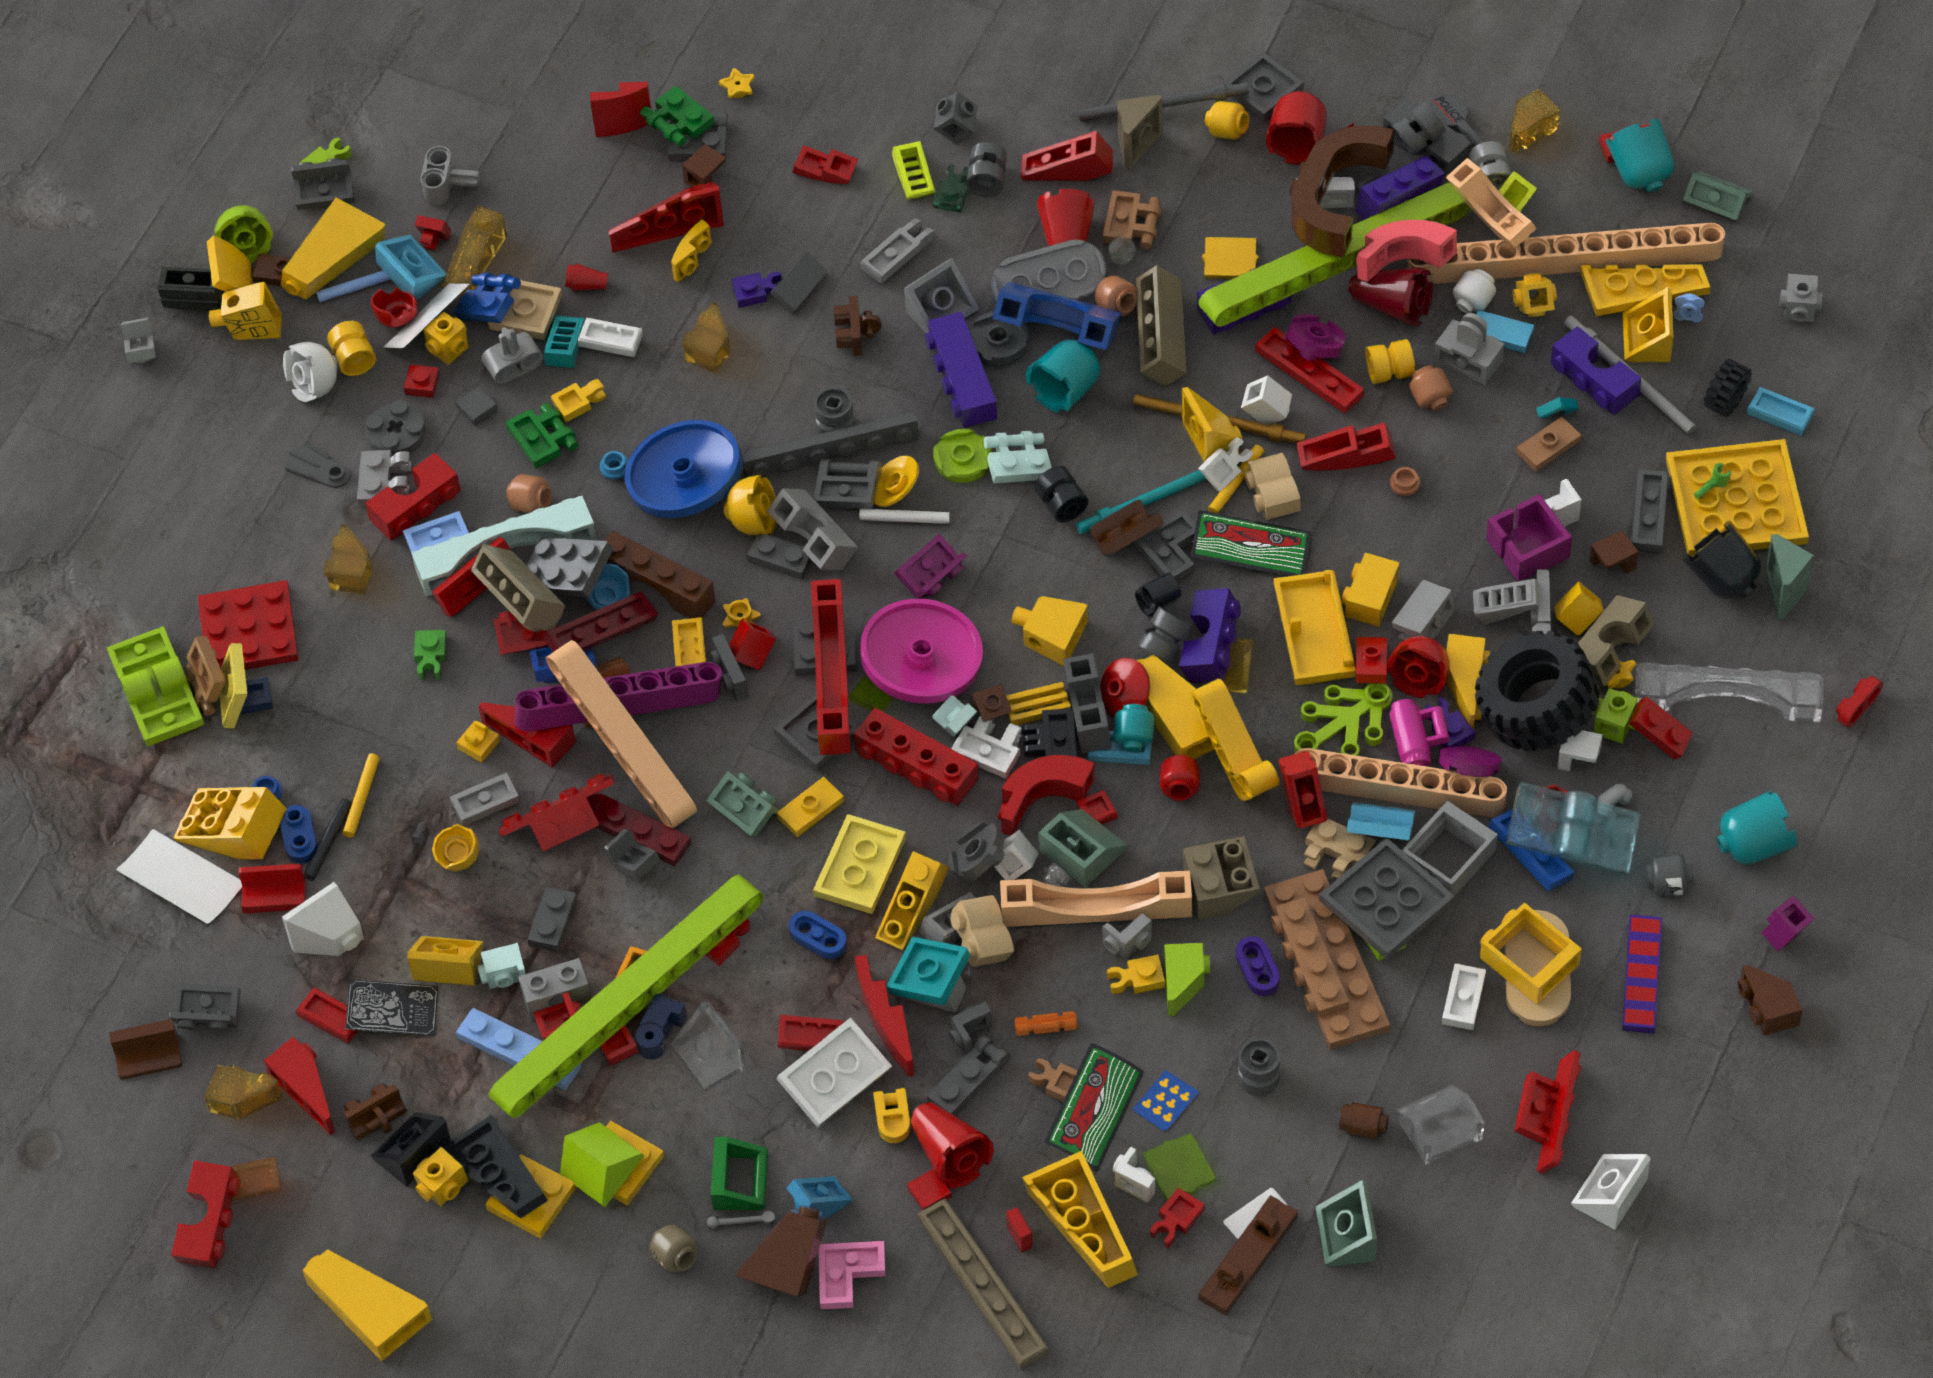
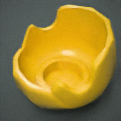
(456, 848)

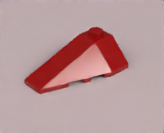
(670, 218)

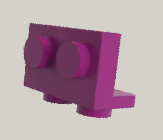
(929, 566)

